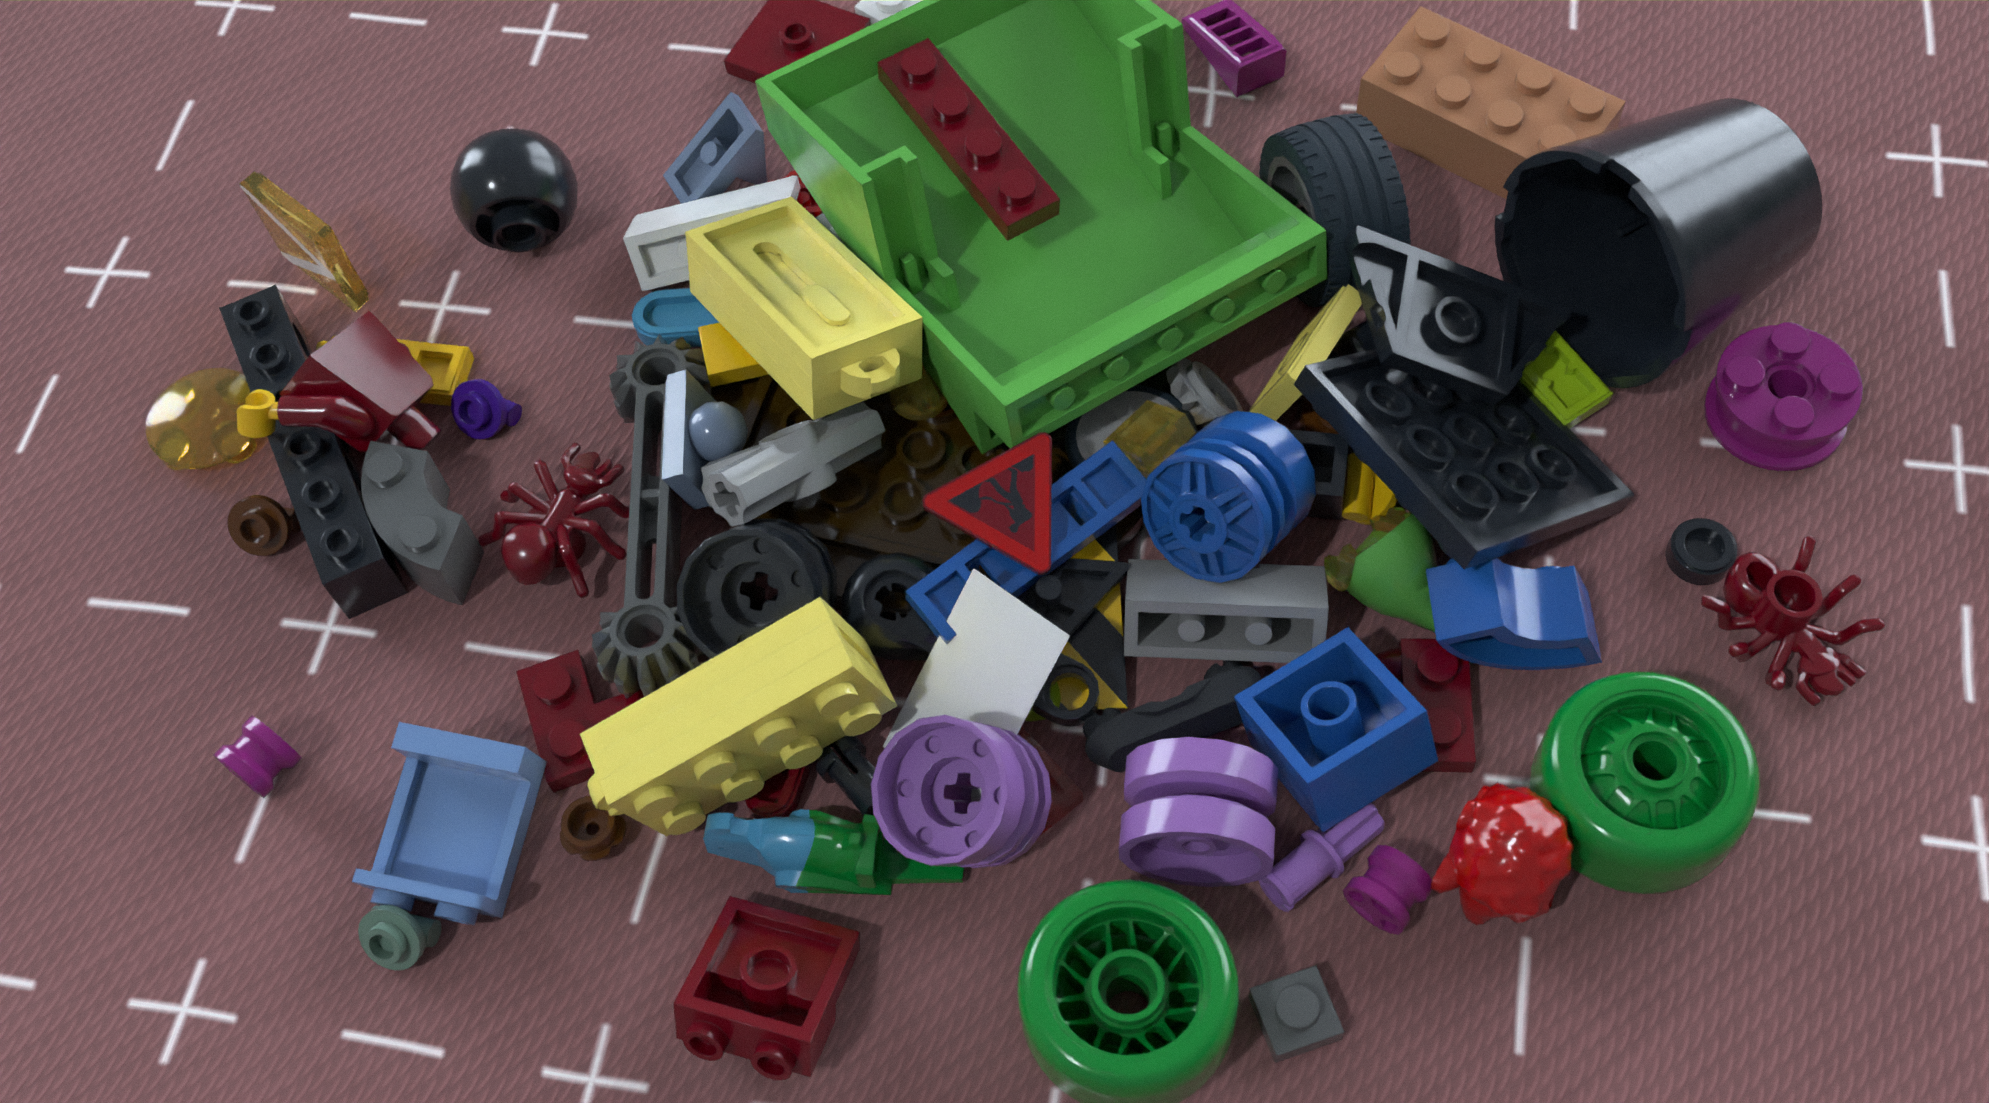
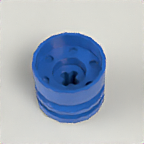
(1228, 496)

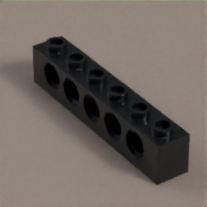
(314, 462)

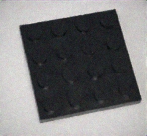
(1465, 468)

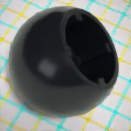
(513, 190)

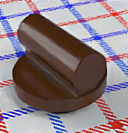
(261, 525)

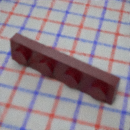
(968, 139)

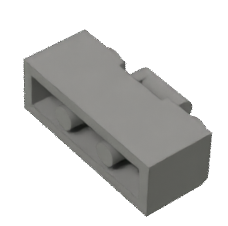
(1258, 618)

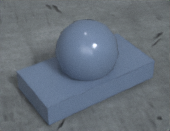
(695, 434)

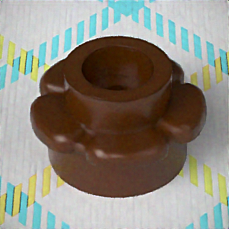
(574, 829)

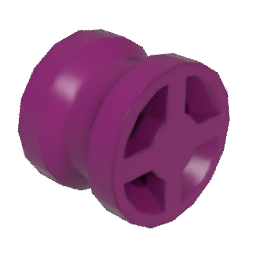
(257, 756)
(1388, 889)

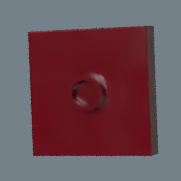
(787, 33)

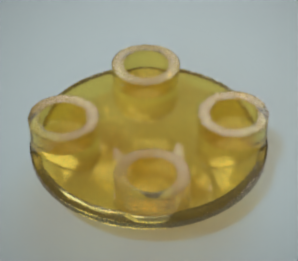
(197, 420)

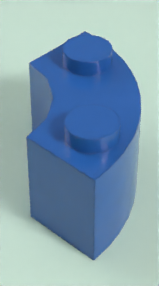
(1513, 615)

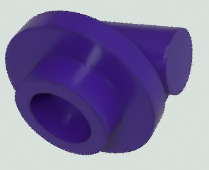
(482, 410)

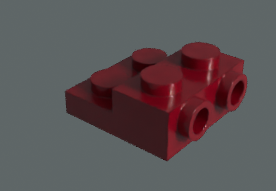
(765, 988)

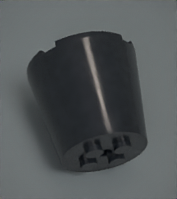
(1659, 230)

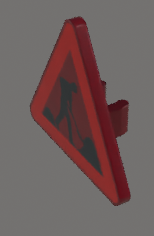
(1004, 503)

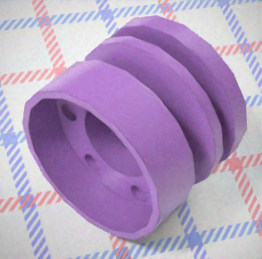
(927, 786)

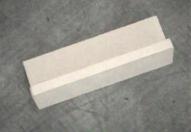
(659, 239)

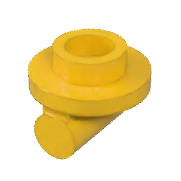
(1364, 493)

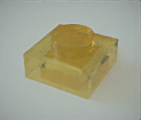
(1151, 435)

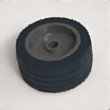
(1340, 178)

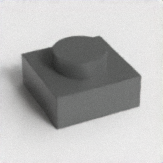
(1295, 1014)

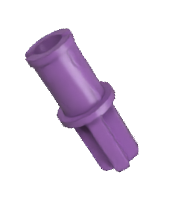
(1320, 856)

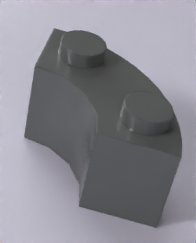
(409, 512)

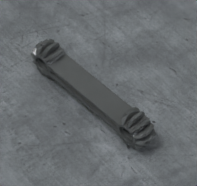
(653, 519)

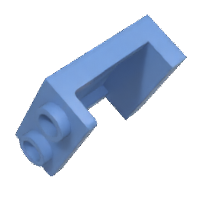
(454, 824)

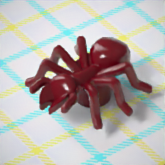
(550, 531)
(1779, 609)

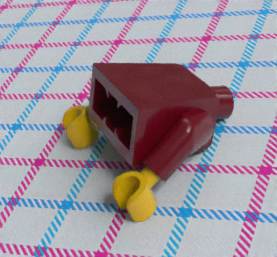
(352, 386)

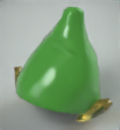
(1389, 568)

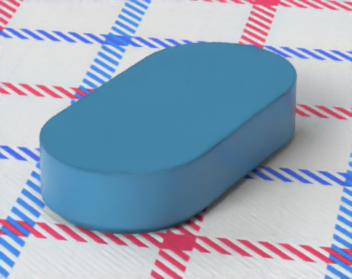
(671, 315)

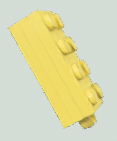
(805, 306)
(737, 721)

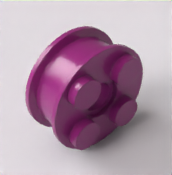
(1816, 389)

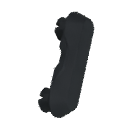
(1197, 712)

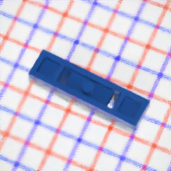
(1082, 509)

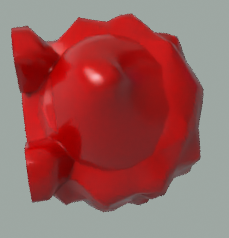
(1506, 855)

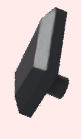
(1073, 591)

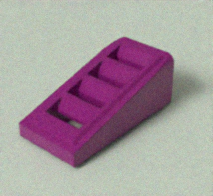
(1239, 73)

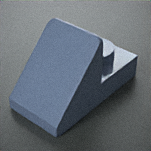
(721, 150)

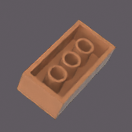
(1476, 101)

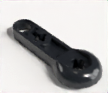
(913, 639)

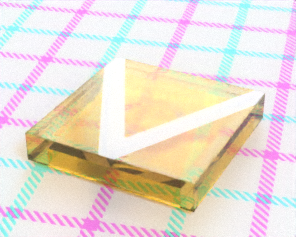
(305, 240)

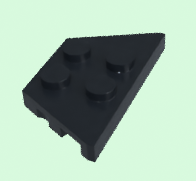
(1448, 318)

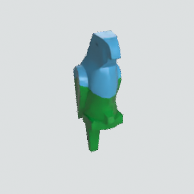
(820, 853)

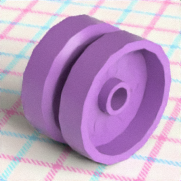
(1199, 812)

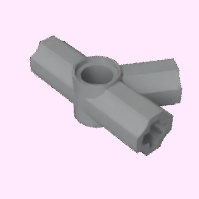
(790, 463)

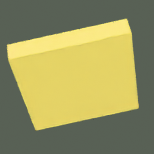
(1310, 346)

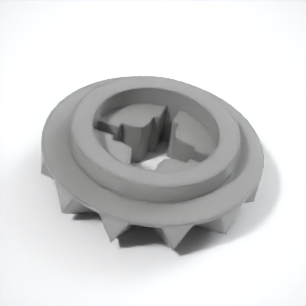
(1201, 391)

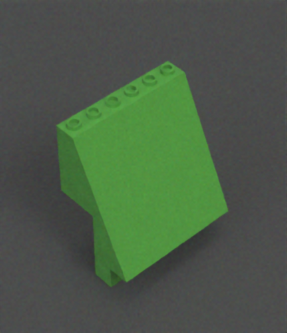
(1154, 228)

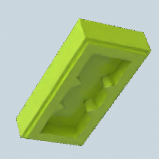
(1565, 383)

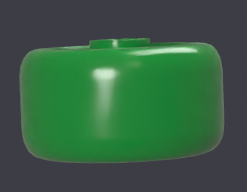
(1637, 829)
(1139, 942)

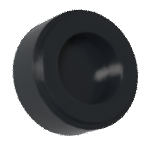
(1701, 551)

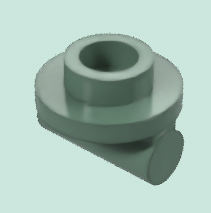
(396, 937)

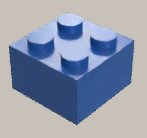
(1337, 728)

